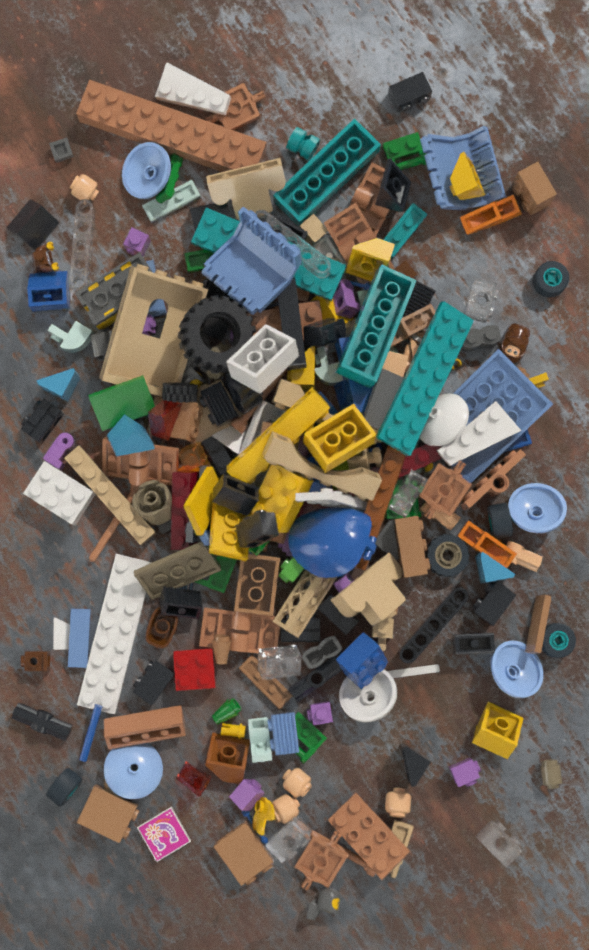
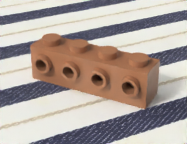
(144, 726)

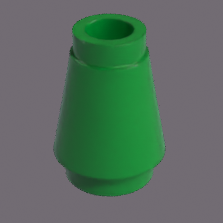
(226, 711)

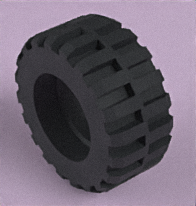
(190, 332)

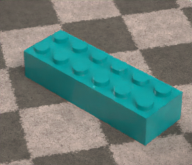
(327, 172)
(375, 326)

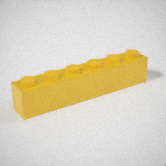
(291, 424)

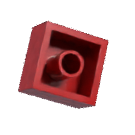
(194, 669)

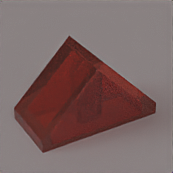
(163, 418)
(193, 778)

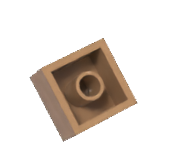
(533, 188)

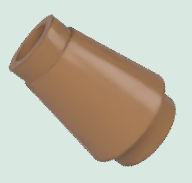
(221, 648)

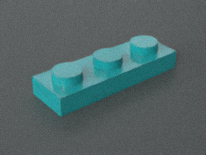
(405, 228)

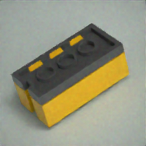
(104, 294)

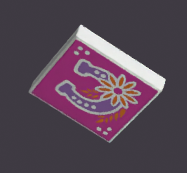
(164, 834)

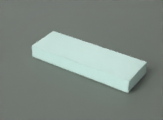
(183, 196)

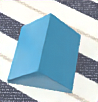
(60, 384)
(129, 437)
(491, 570)

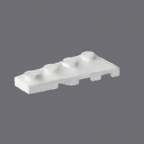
(189, 91)
(485, 430)
(332, 498)

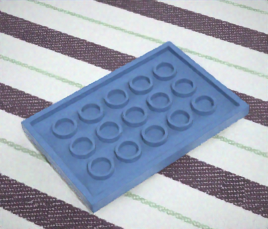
(521, 400)

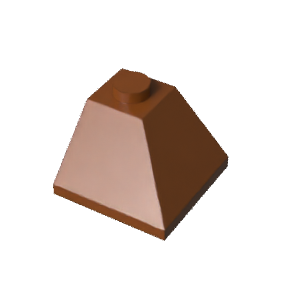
(228, 757)

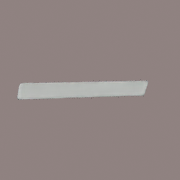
(414, 671)

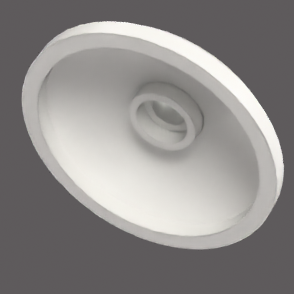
(445, 420)
(356, 703)

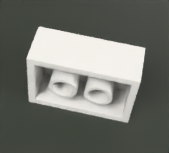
(263, 358)
(59, 493)

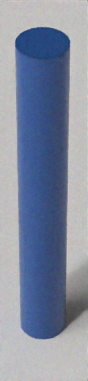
(90, 732)

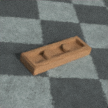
(538, 624)
(270, 688)

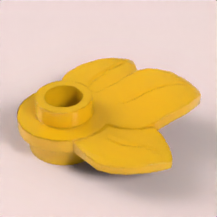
(264, 812)

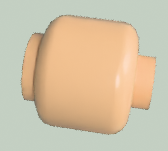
(84, 188)
(297, 782)
(398, 803)
(285, 808)

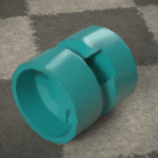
(302, 143)

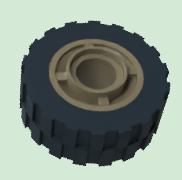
(458, 552)

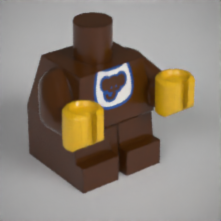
(43, 259)

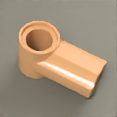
(442, 518)
(524, 557)

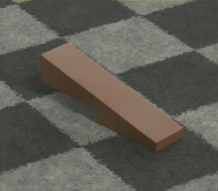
(413, 324)

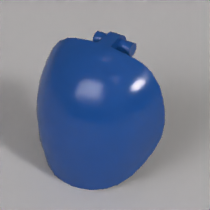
(331, 540)

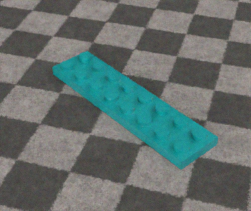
(217, 229)
(425, 378)

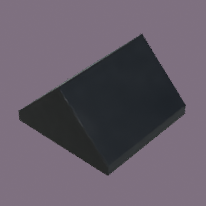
(393, 188)
(33, 224)
(414, 764)

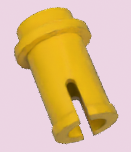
(233, 730)

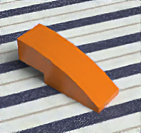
(491, 215)
(484, 542)

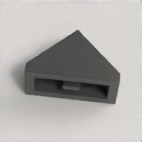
(387, 540)

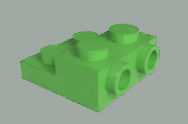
(290, 570)

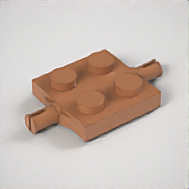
(241, 109)
(445, 489)
(321, 860)

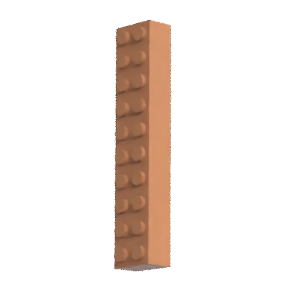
(173, 130)

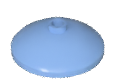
(139, 170)
(537, 500)
(525, 670)
(131, 783)

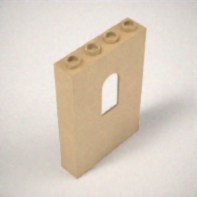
(137, 354)

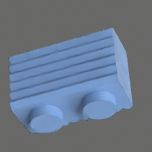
(284, 733)

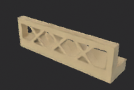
(308, 604)

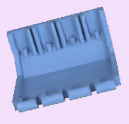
(441, 161)
(253, 263)

